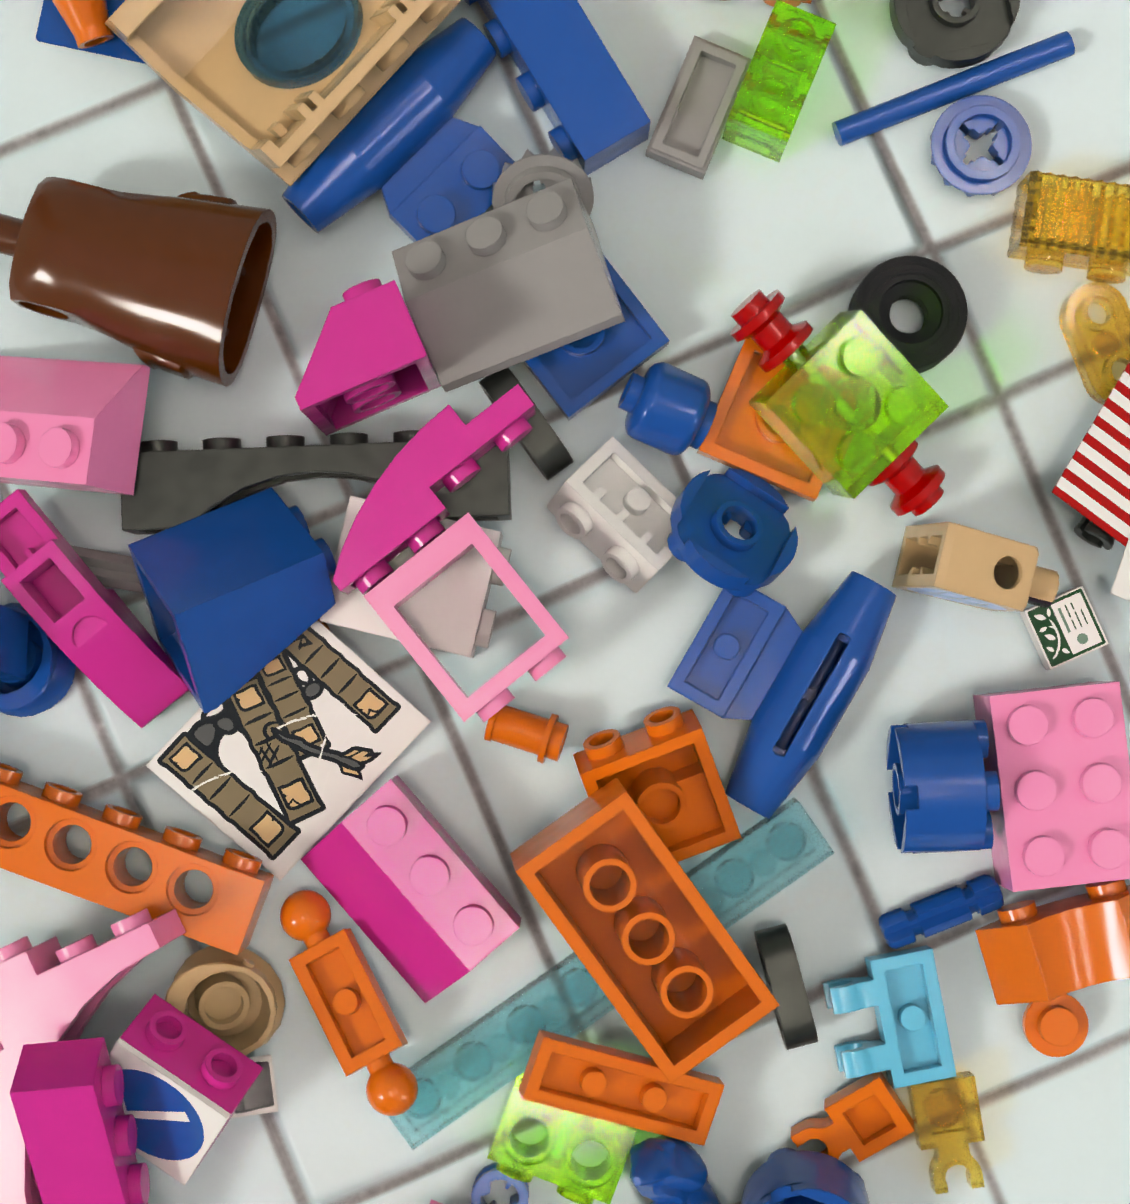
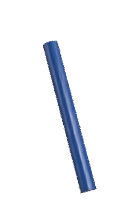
(953, 88)

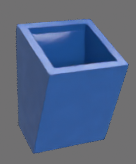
(233, 590)

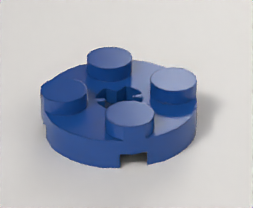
(714, 553)

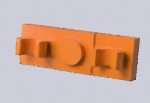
(619, 1088)

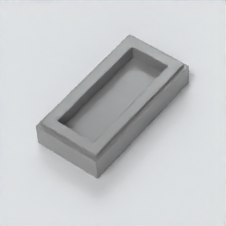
(698, 107)

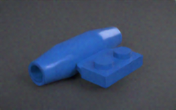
(411, 146)
(787, 681)

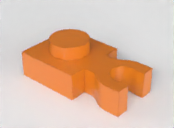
(860, 1117)

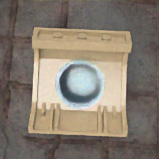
(278, 70)

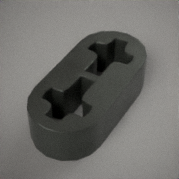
(541, 442)
(786, 985)

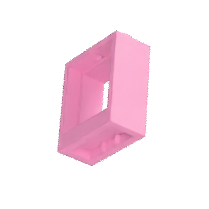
(423, 569)

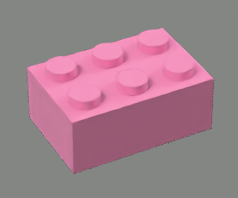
(1060, 785)

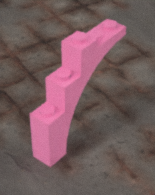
(51, 998)

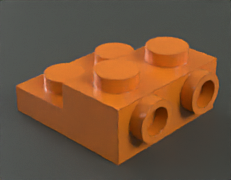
(668, 777)

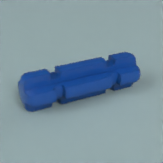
(941, 911)

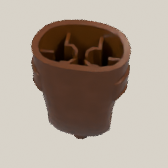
(148, 270)

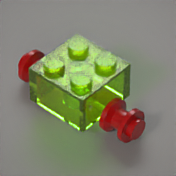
(844, 402)

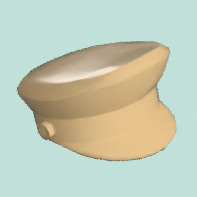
(230, 996)

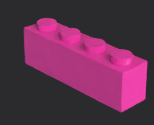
(76, 1124)

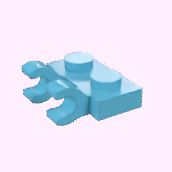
(908, 1014)

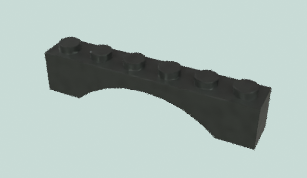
(190, 483)

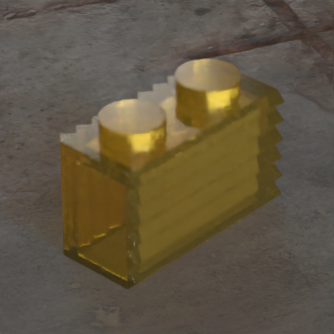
(1072, 225)

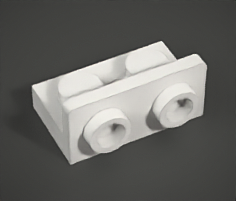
(617, 514)

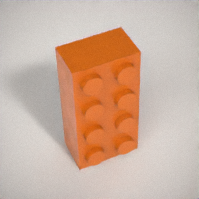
(643, 930)

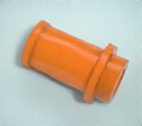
(528, 732)

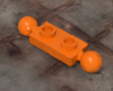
(348, 1002)

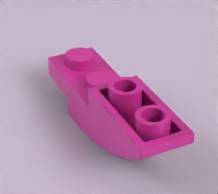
(403, 501)
(83, 615)

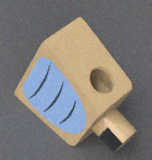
(973, 568)

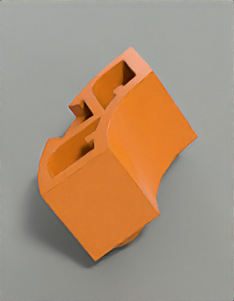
(1058, 945)

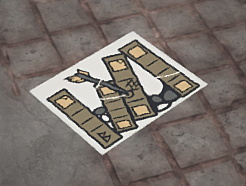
(290, 748)

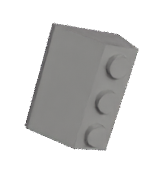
(508, 285)

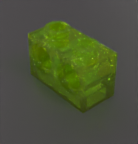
(778, 80)
(553, 1156)

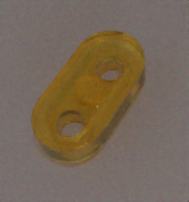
(1094, 344)

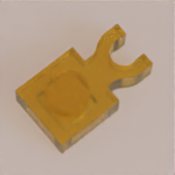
(948, 1119)

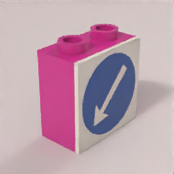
(179, 1086)

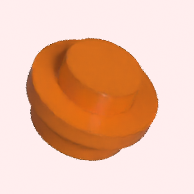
(1055, 1026)

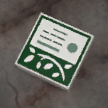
(1064, 628)

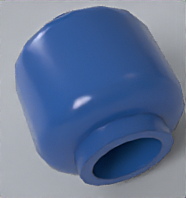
(667, 408)

